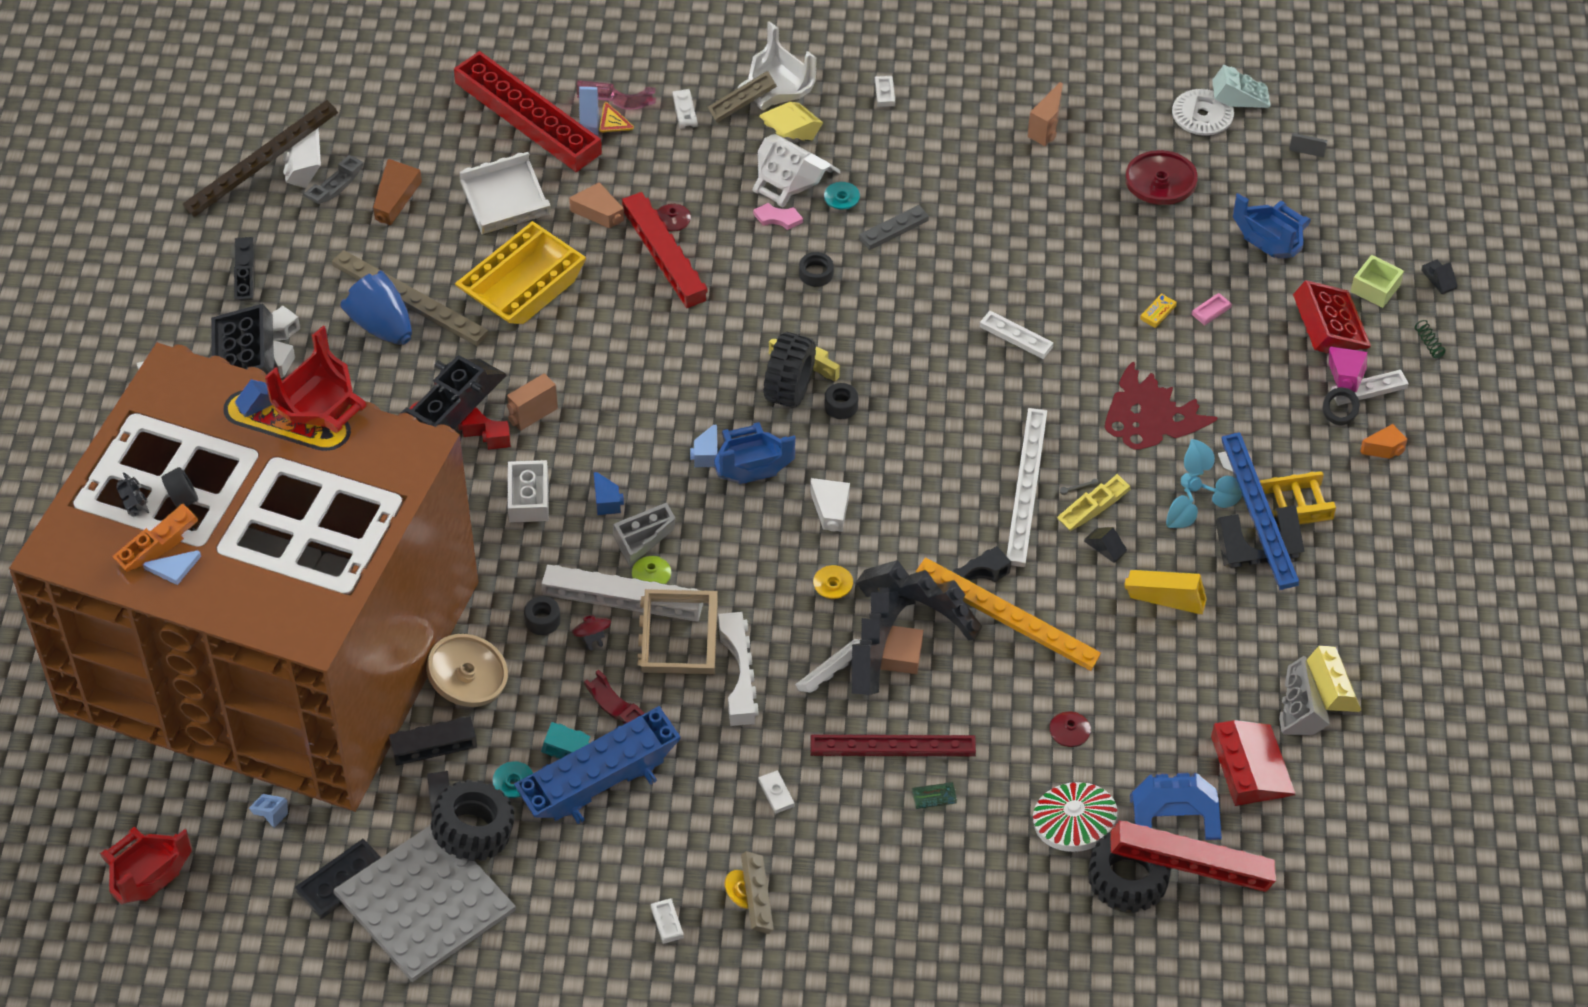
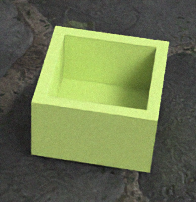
(1377, 281)

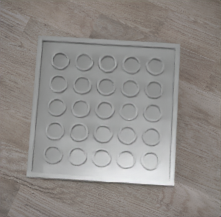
(423, 903)

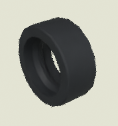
(816, 258)
(1341, 392)

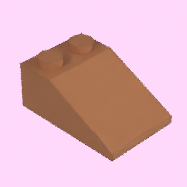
(1045, 116)

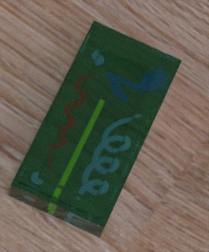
(934, 795)

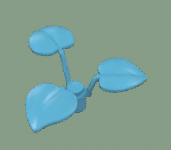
(1227, 491)

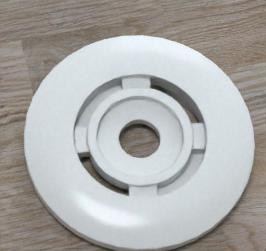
(1187, 117)

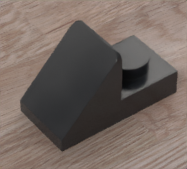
(1440, 276)

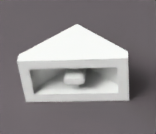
(283, 357)

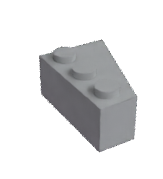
(643, 531)

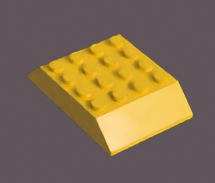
(523, 274)

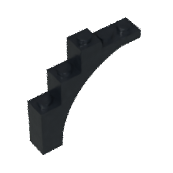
(944, 597)
(874, 632)

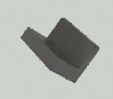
(1308, 145)

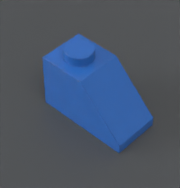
(607, 495)

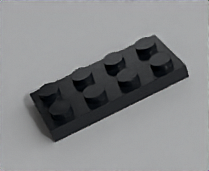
(319, 887)

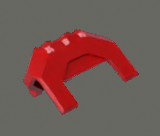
(316, 389)
(145, 864)

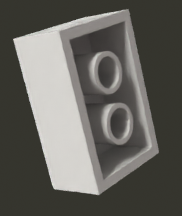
(528, 491)

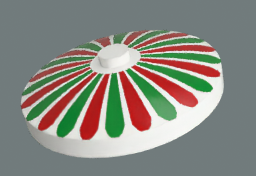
(1074, 816)

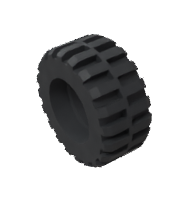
(789, 369)
(469, 840)
(1122, 892)

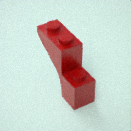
(494, 432)

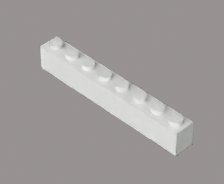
(613, 592)

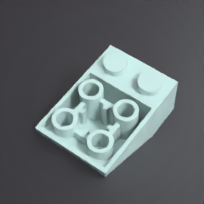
(1239, 89)

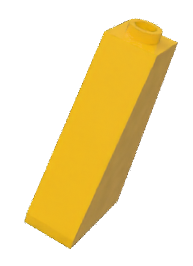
(1168, 589)

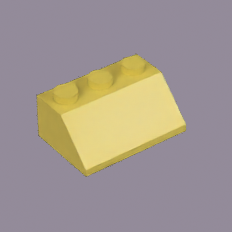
(1332, 680)

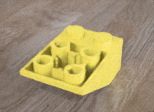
(792, 121)

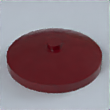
(1161, 177)

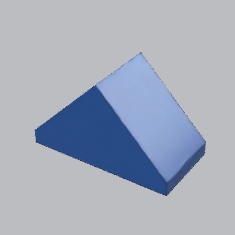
(253, 398)

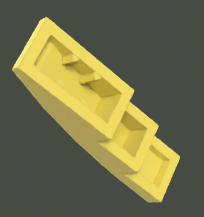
(1093, 503)

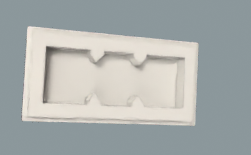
(776, 792)
(667, 921)

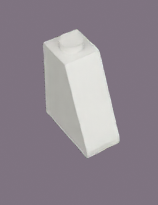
(830, 502)

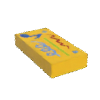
(1158, 310)

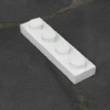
(1016, 334)
(1377, 386)
(826, 669)

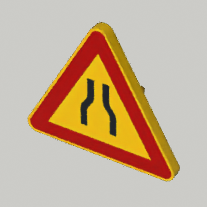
(612, 120)

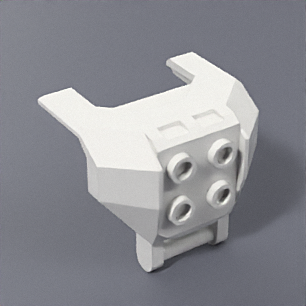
(788, 72)
(787, 168)

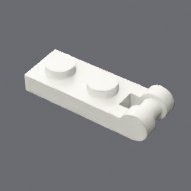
(684, 108)

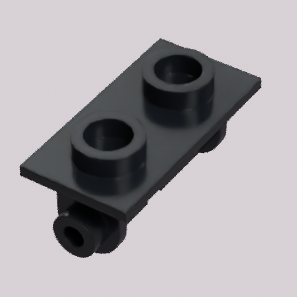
(136, 500)

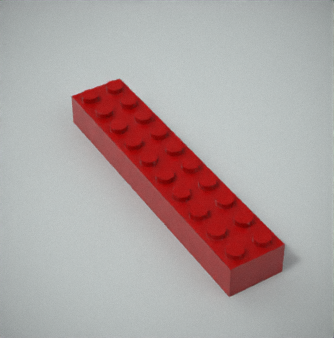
(528, 111)

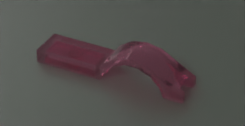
(607, 92)

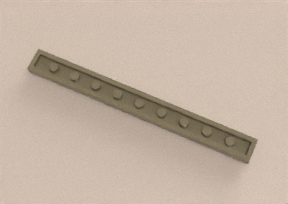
(416, 300)

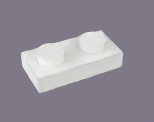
(884, 91)

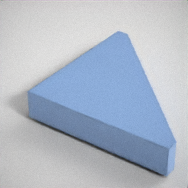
(173, 567)

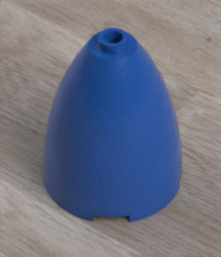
(378, 308)

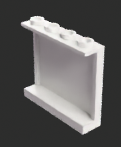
(504, 193)

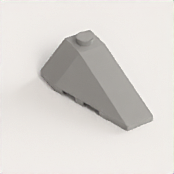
(1303, 705)

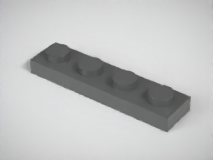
(893, 227)

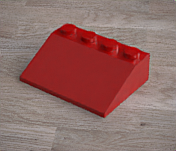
(1330, 317)
(1251, 762)

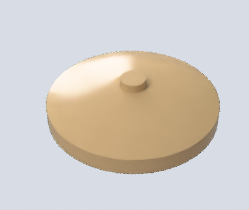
(467, 670)

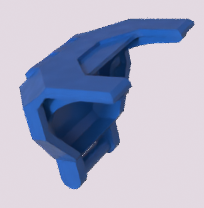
(1270, 228)
(753, 455)
(1177, 797)

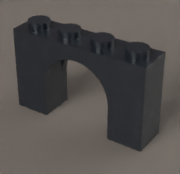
(1237, 551)

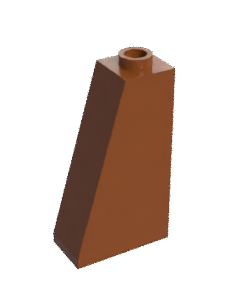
(395, 190)

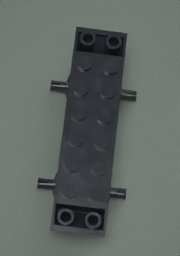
(456, 391)

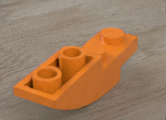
(154, 543)

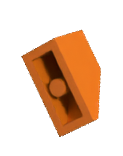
(1384, 443)

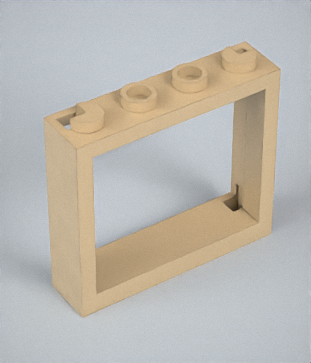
(685, 596)

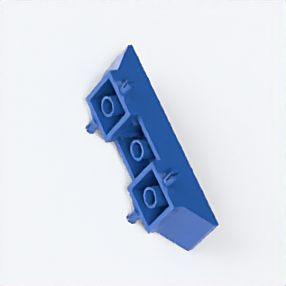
(619, 755)

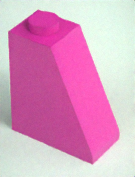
(1347, 367)

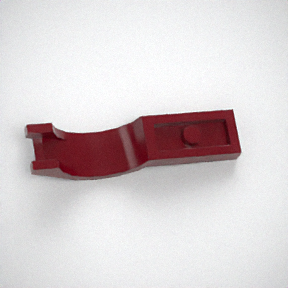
(610, 701)

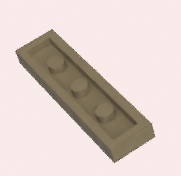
(742, 96)
(757, 892)

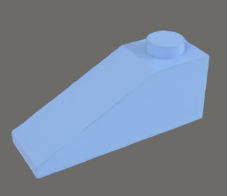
(589, 109)

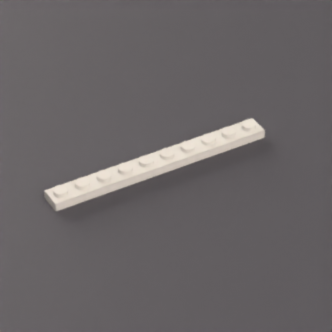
(1026, 487)

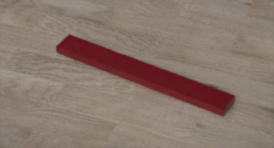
(893, 745)

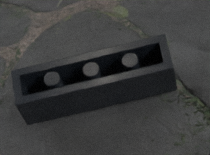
(433, 740)

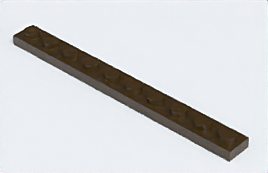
(260, 158)

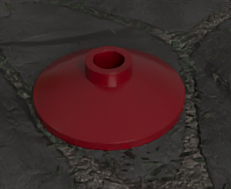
(675, 216)
(591, 626)
(1067, 735)

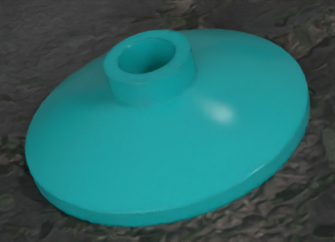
(842, 195)
(508, 773)

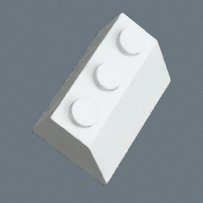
(302, 160)

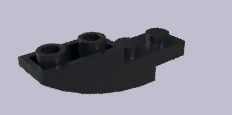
(244, 269)

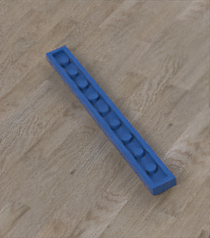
(1260, 511)

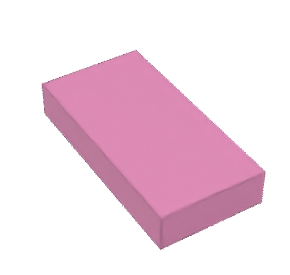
(1211, 309)

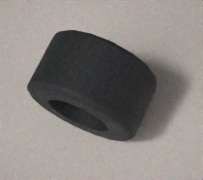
(841, 410)
(179, 487)
(544, 625)

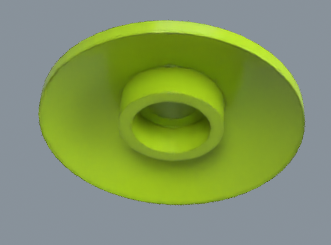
(660, 573)

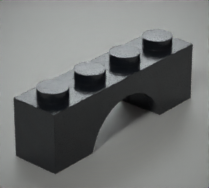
(990, 565)

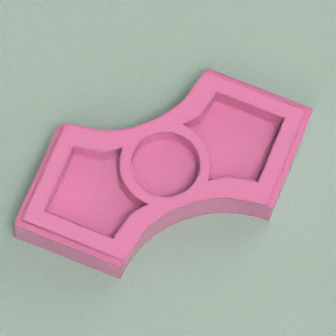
(784, 217)

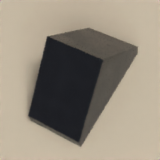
(1107, 543)

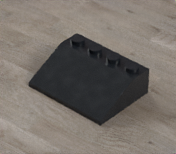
(244, 337)

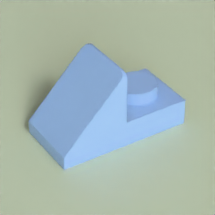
(271, 807)

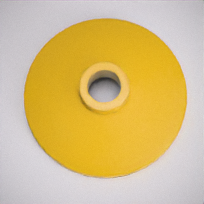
(835, 576)
(736, 888)

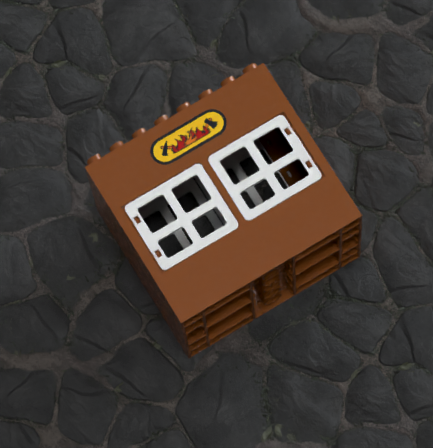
(264, 645)

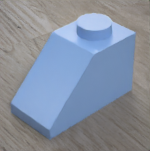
(705, 448)

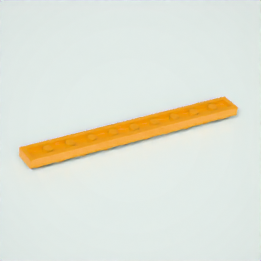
(1015, 617)

